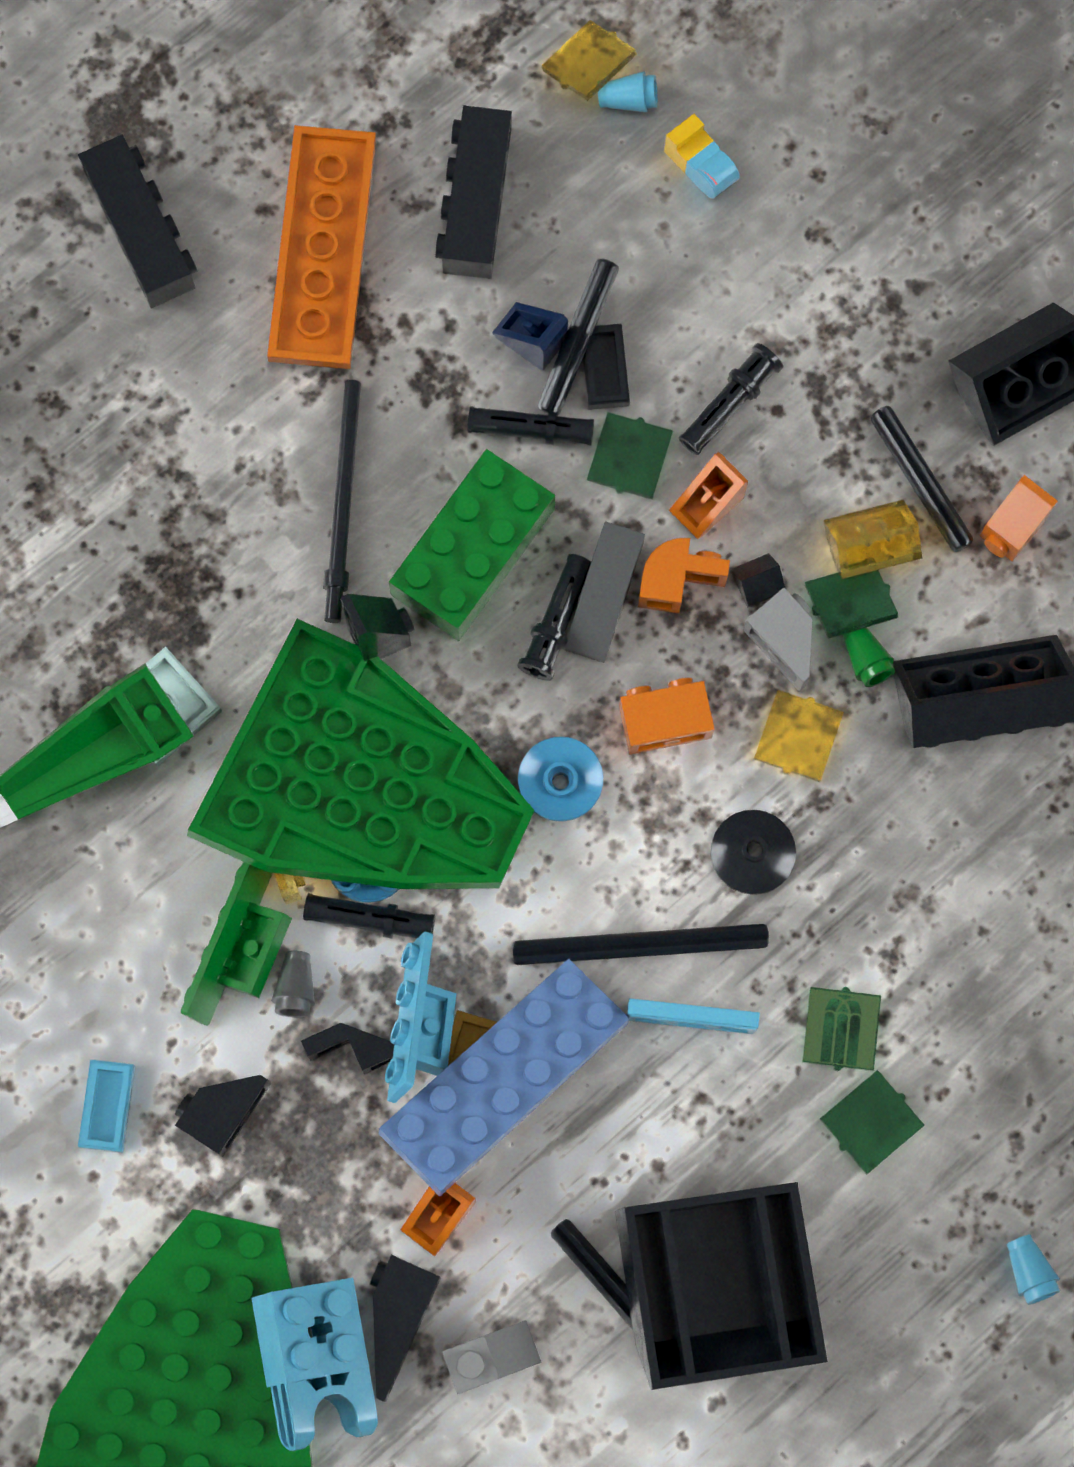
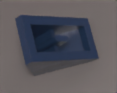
(533, 333)

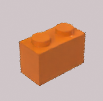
(666, 715)

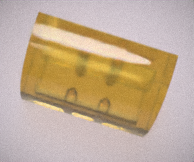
(873, 539)

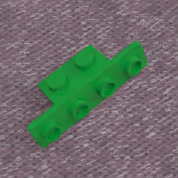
(239, 948)

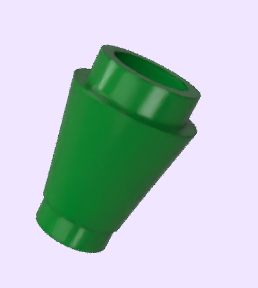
(868, 657)

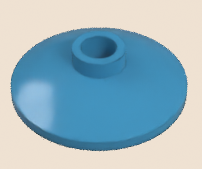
(566, 758)

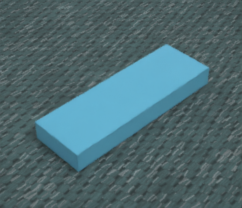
(693, 1016)

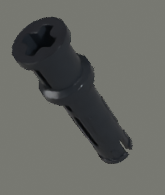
(742, 385)
(553, 637)

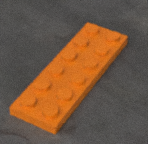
(322, 247)

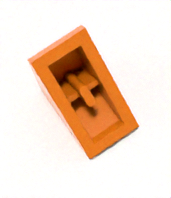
(710, 496)
(438, 1217)

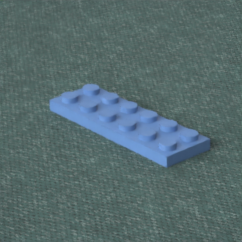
(503, 1077)

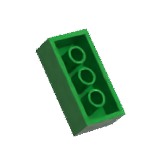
(472, 544)

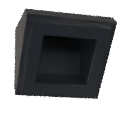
(758, 579)

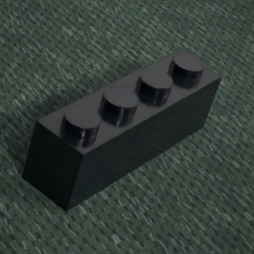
(476, 191)
(137, 220)

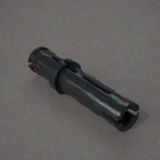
(529, 425)
(368, 917)

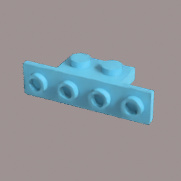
(423, 1022)

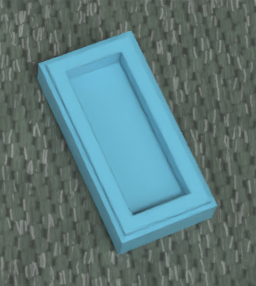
(106, 1106)

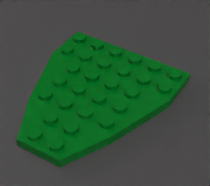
(358, 780)
(180, 1361)

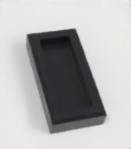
(606, 369)

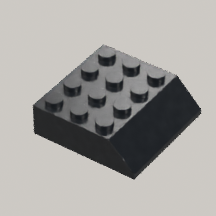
(720, 1285)

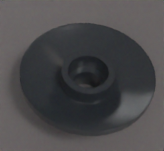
(738, 867)

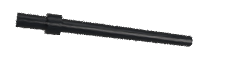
(336, 577)

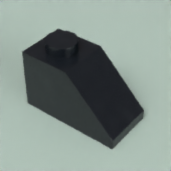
(220, 1111)

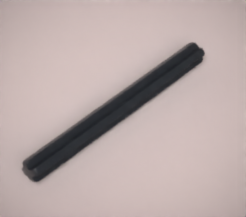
(640, 944)

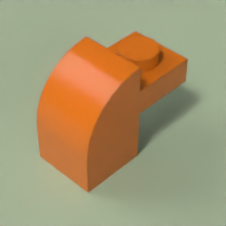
(671, 567)

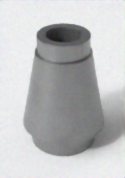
(294, 986)

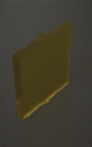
(589, 60)
(798, 735)

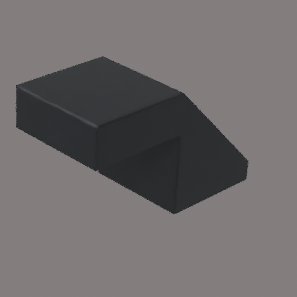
(369, 1049)

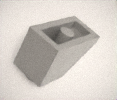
(784, 635)
(491, 1357)

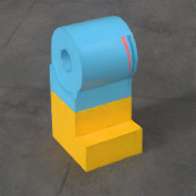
(700, 157)

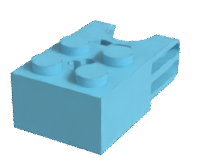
(319, 1367)

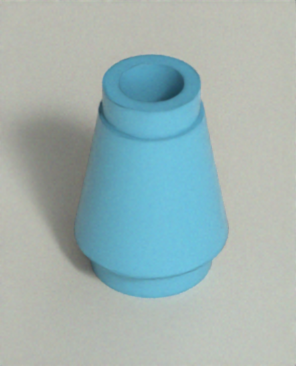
(630, 93)
(1032, 1271)

